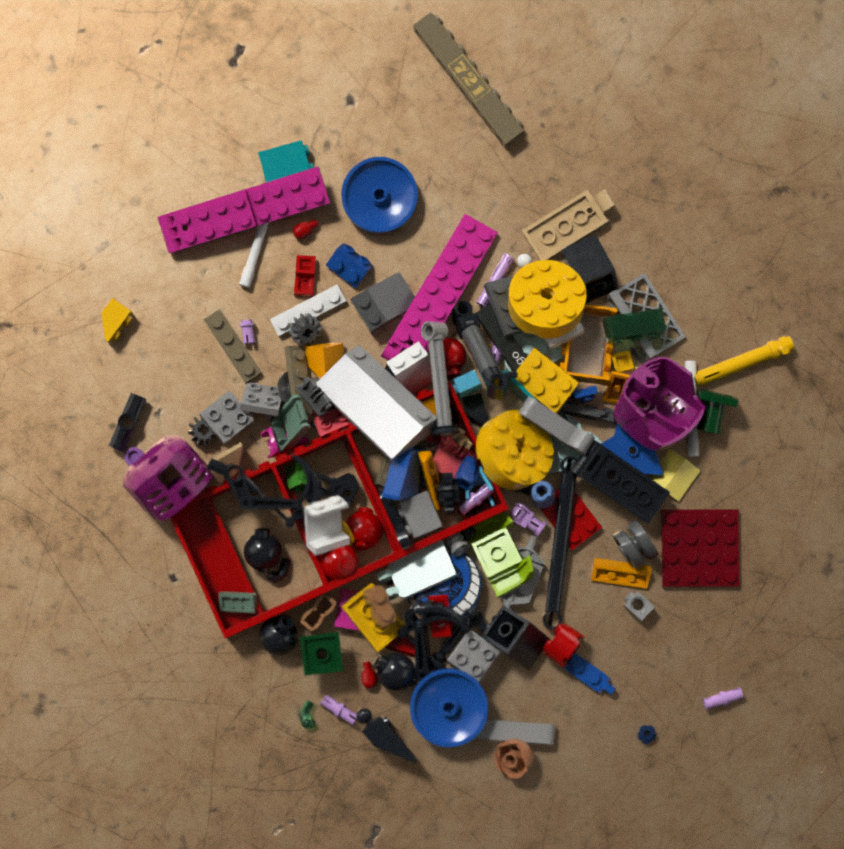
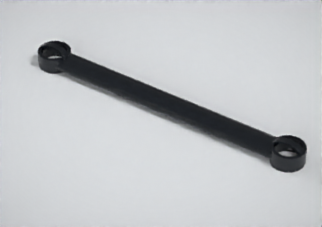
(560, 543)

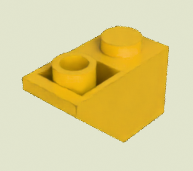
(114, 318)

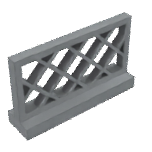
(645, 346)

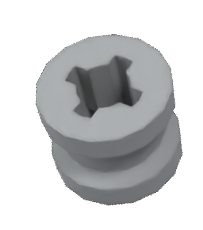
(456, 544)

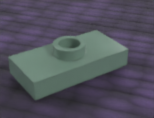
(238, 602)

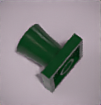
(714, 410)
(310, 649)

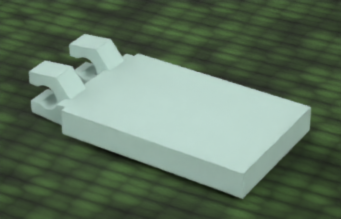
(418, 571)

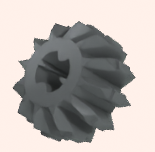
(304, 336)
(198, 435)

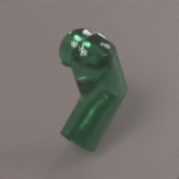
(304, 715)

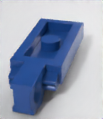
(589, 674)

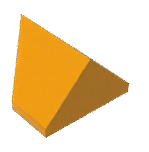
(323, 357)
(615, 387)

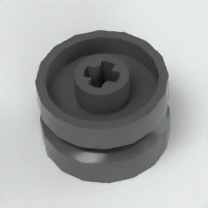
(636, 543)

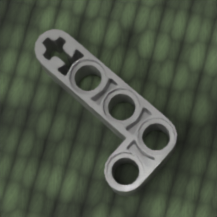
(556, 426)

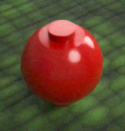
(455, 357)
(365, 528)
(339, 562)

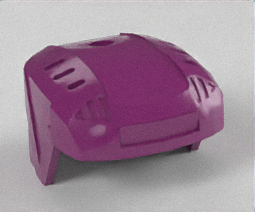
(658, 423)
(142, 475)

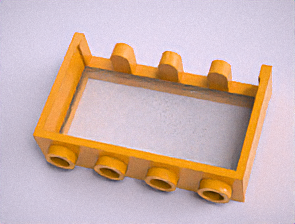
(589, 354)

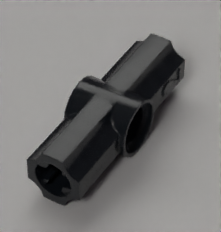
(122, 434)

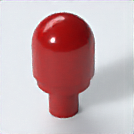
(304, 229)
(368, 676)

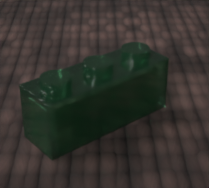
(634, 326)

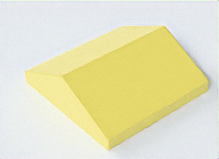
(677, 474)

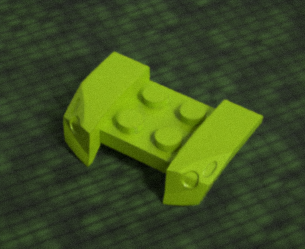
(499, 555)

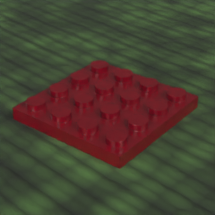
(700, 548)

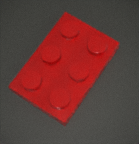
(582, 522)

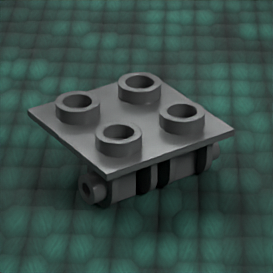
(316, 399)

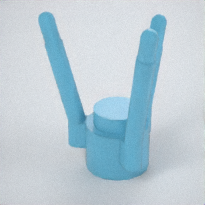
(482, 480)

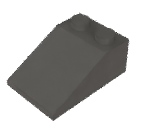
(383, 302)

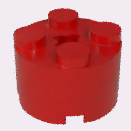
(563, 645)

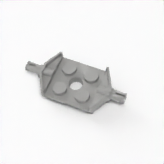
(524, 593)

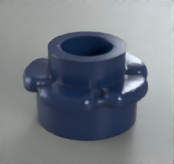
(646, 739)

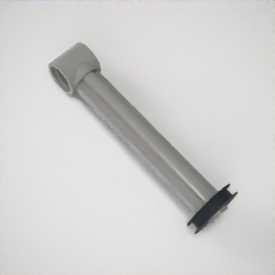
(435, 334)

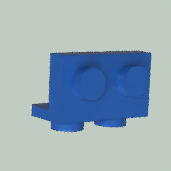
(349, 264)
(584, 395)

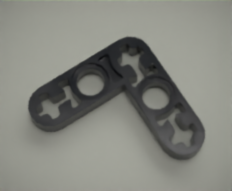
(400, 530)

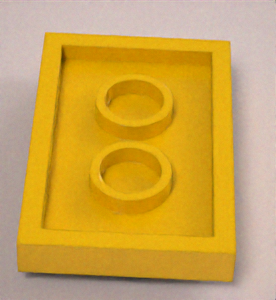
(546, 380)
(360, 615)

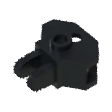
(339, 486)

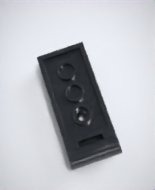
(628, 485)

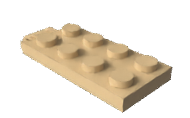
(568, 223)

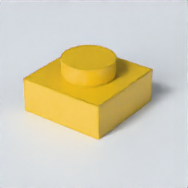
(622, 361)

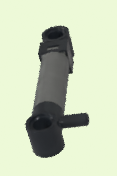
(469, 329)

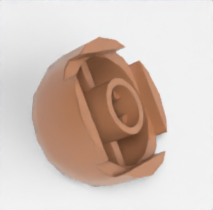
(514, 758)

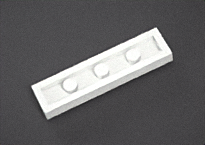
(315, 306)

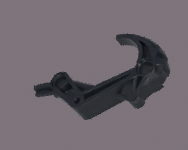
(253, 503)
(431, 612)

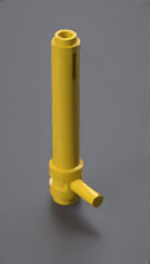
(772, 350)

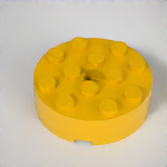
(546, 299)
(514, 451)

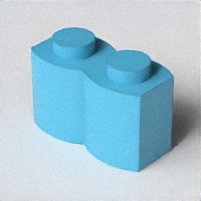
(466, 384)

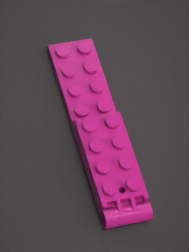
(243, 209)
(443, 284)

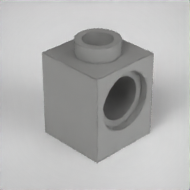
(644, 611)

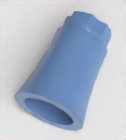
(548, 498)

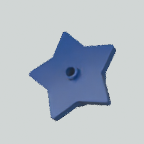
(644, 458)

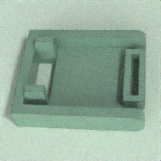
(295, 422)

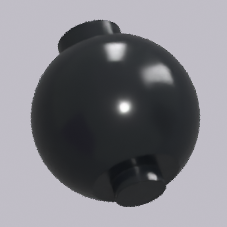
(262, 550)
(278, 635)
(395, 671)

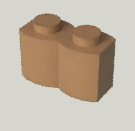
(380, 611)
(314, 617)

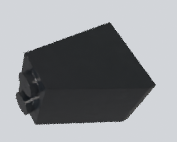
(593, 266)
(515, 637)

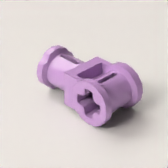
(525, 518)

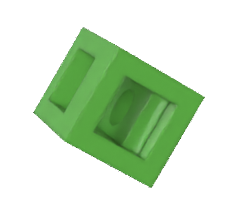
(296, 477)

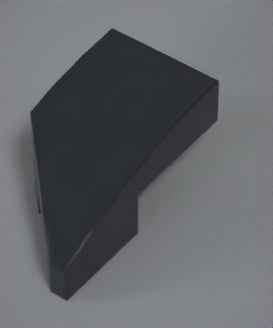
(475, 409)

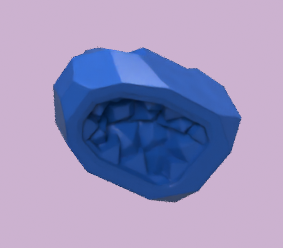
(467, 473)

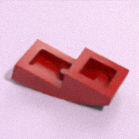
(304, 276)
(441, 628)

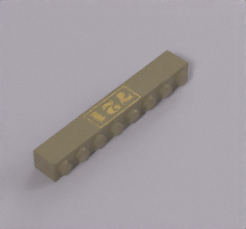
(468, 79)

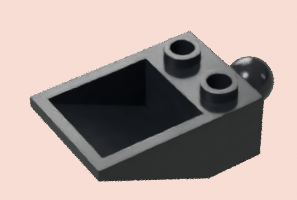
(383, 736)

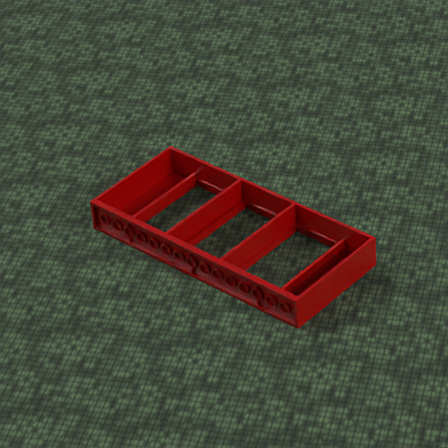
(220, 567)

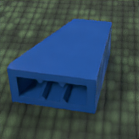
(403, 476)

